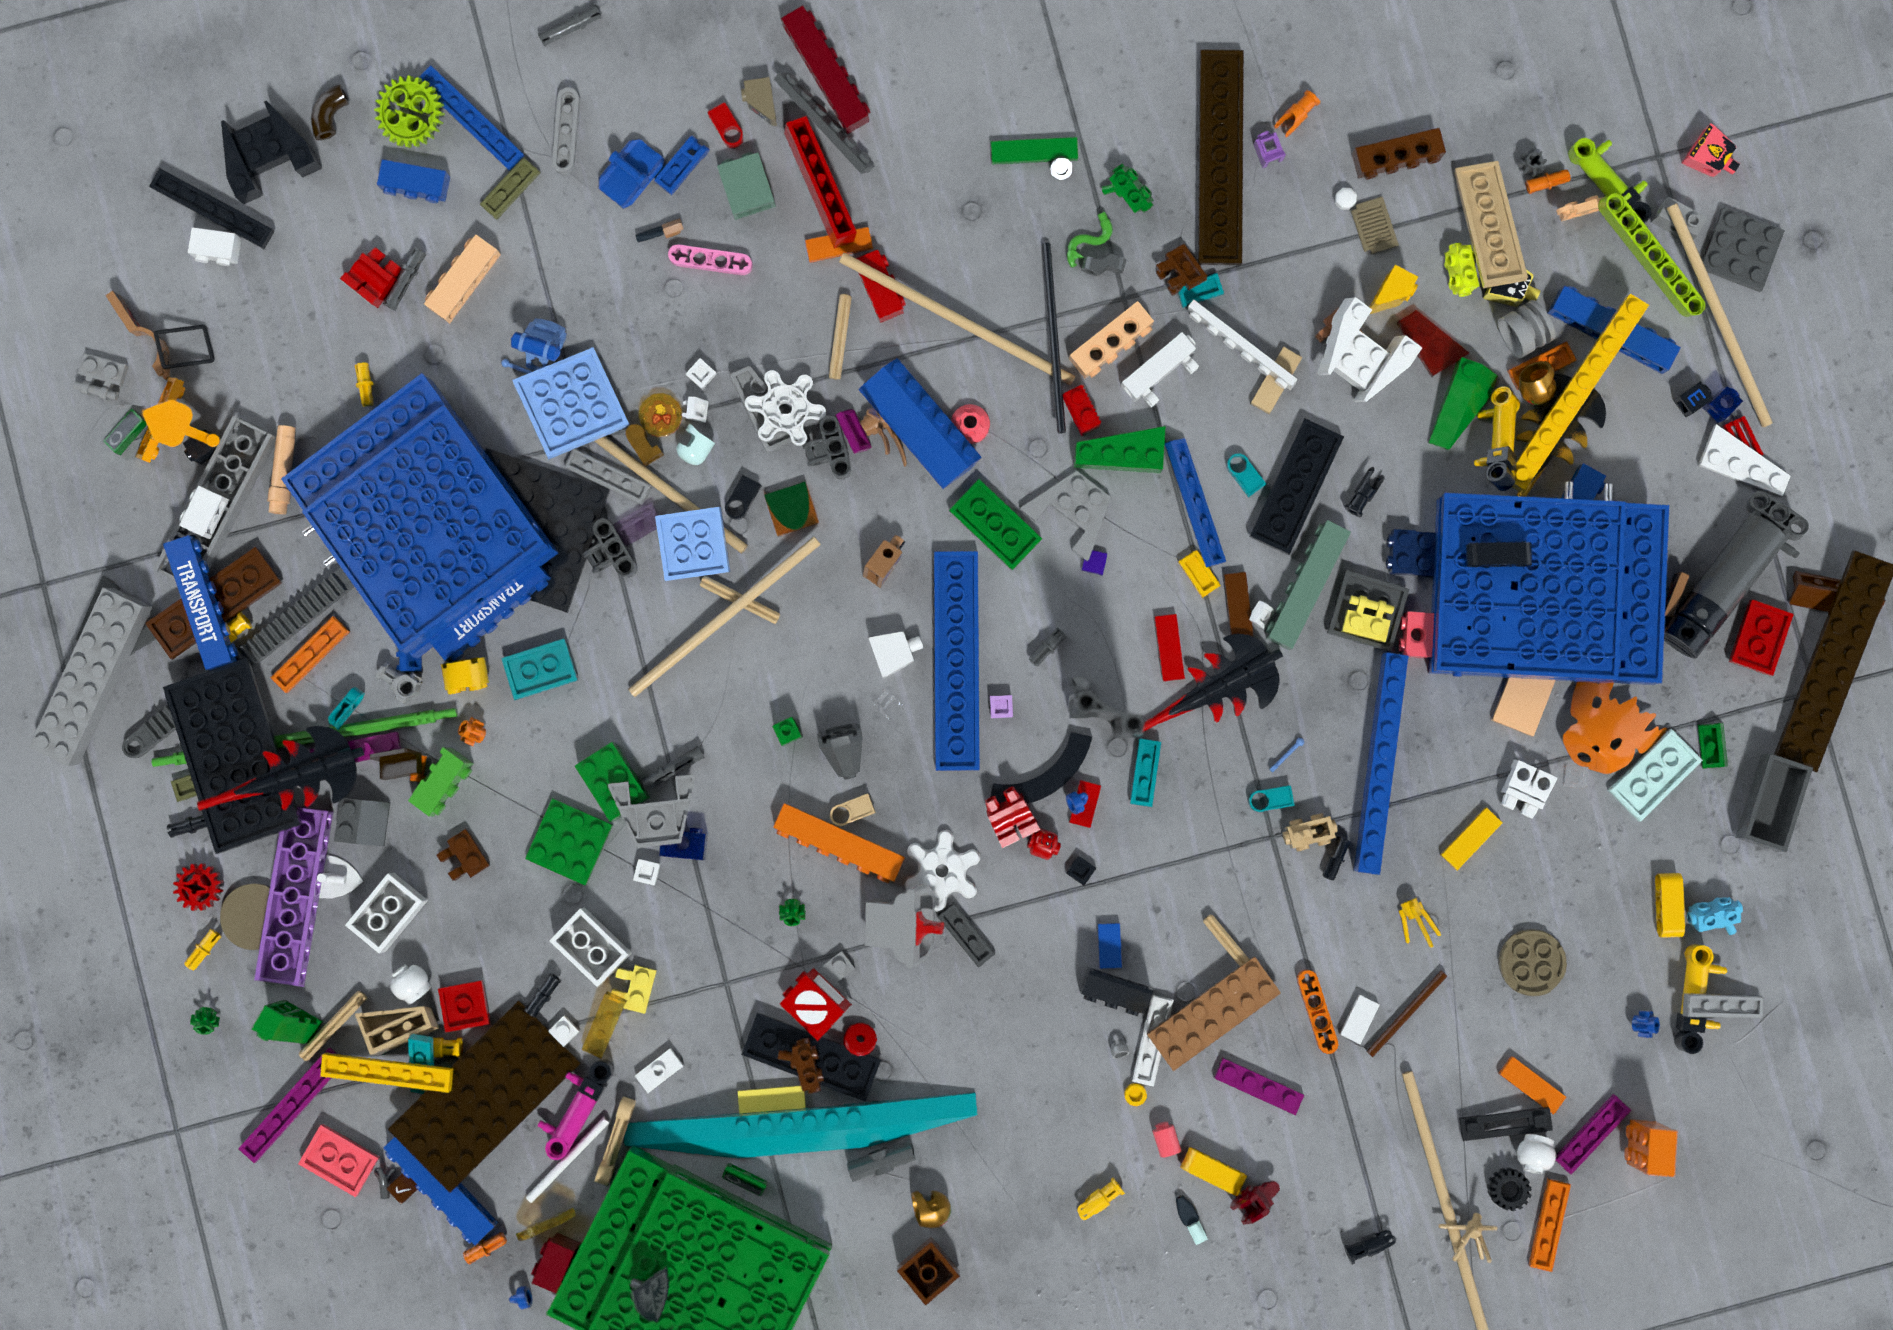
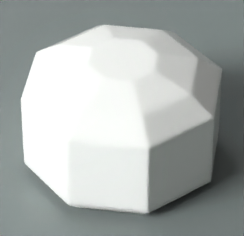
(1345, 198)

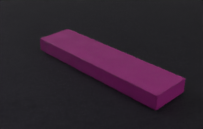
(1592, 1134)

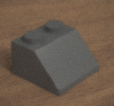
(362, 821)

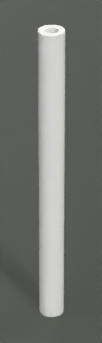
(575, 1151)

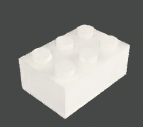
(386, 912)
(590, 946)

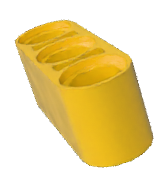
(1669, 905)
(1213, 1171)

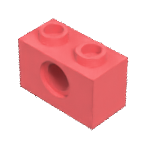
(1424, 624)

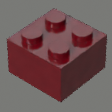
(556, 1260)

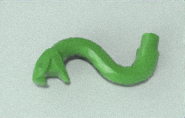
(1107, 229)

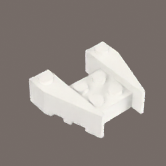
(1359, 357)

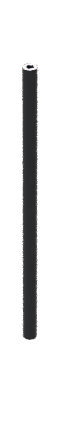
(1054, 342)

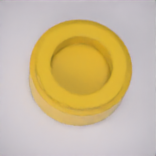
(1135, 1094)

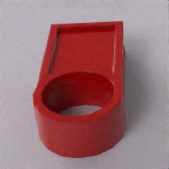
(723, 122)

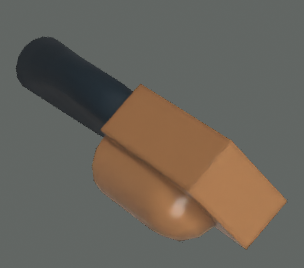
(669, 229)

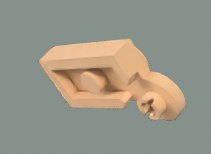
(1575, 210)

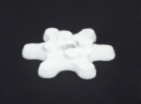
(795, 397)
(957, 866)

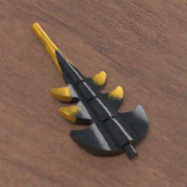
(1592, 409)

